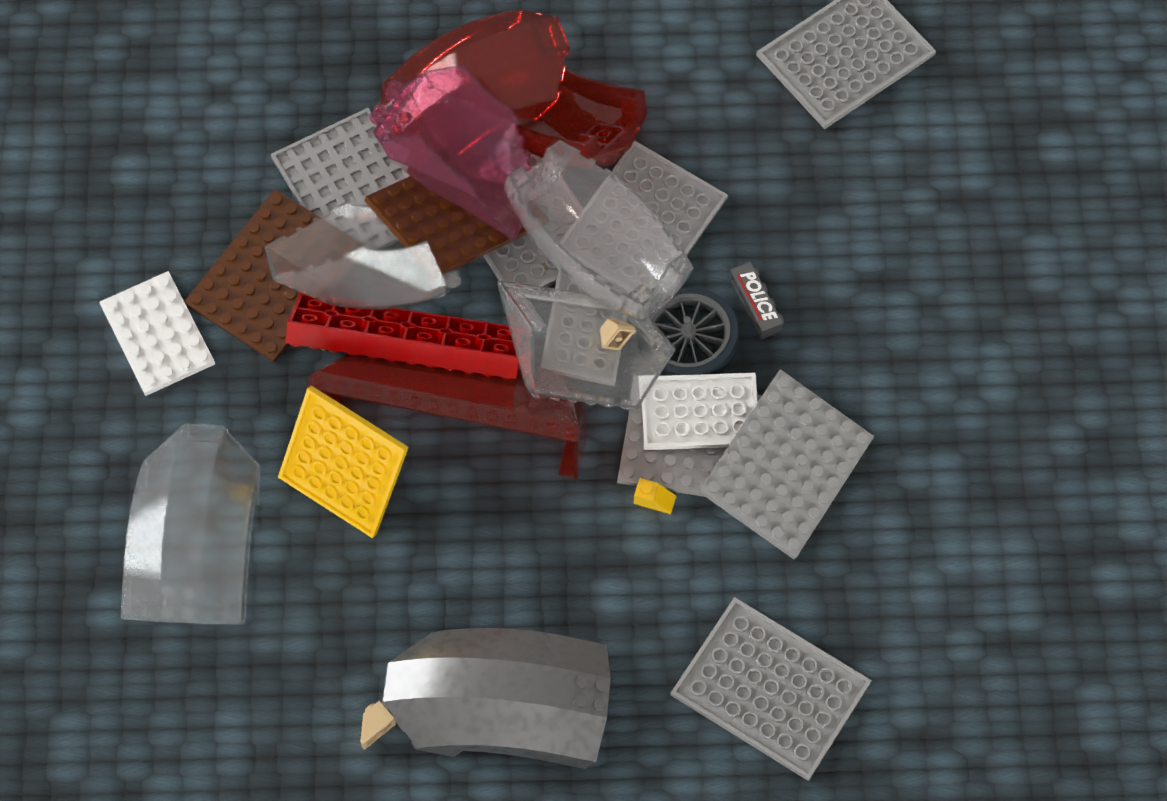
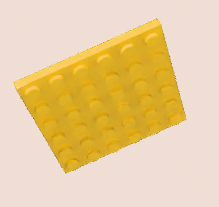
(342, 461)

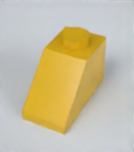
(654, 496)

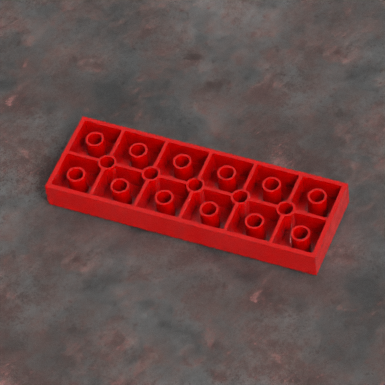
(404, 337)

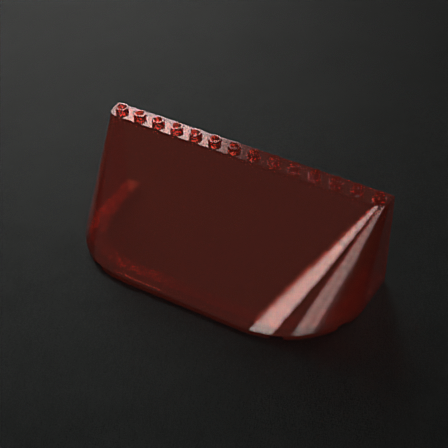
(460, 397)

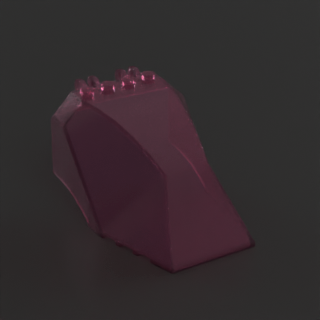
(454, 142)

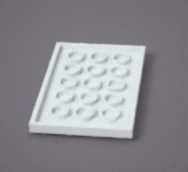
(157, 333)
(697, 410)

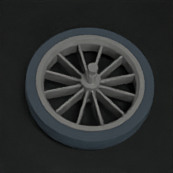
(692, 334)

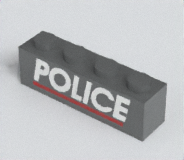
(756, 300)

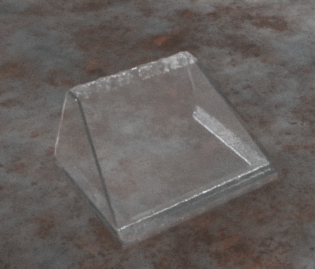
(563, 351)

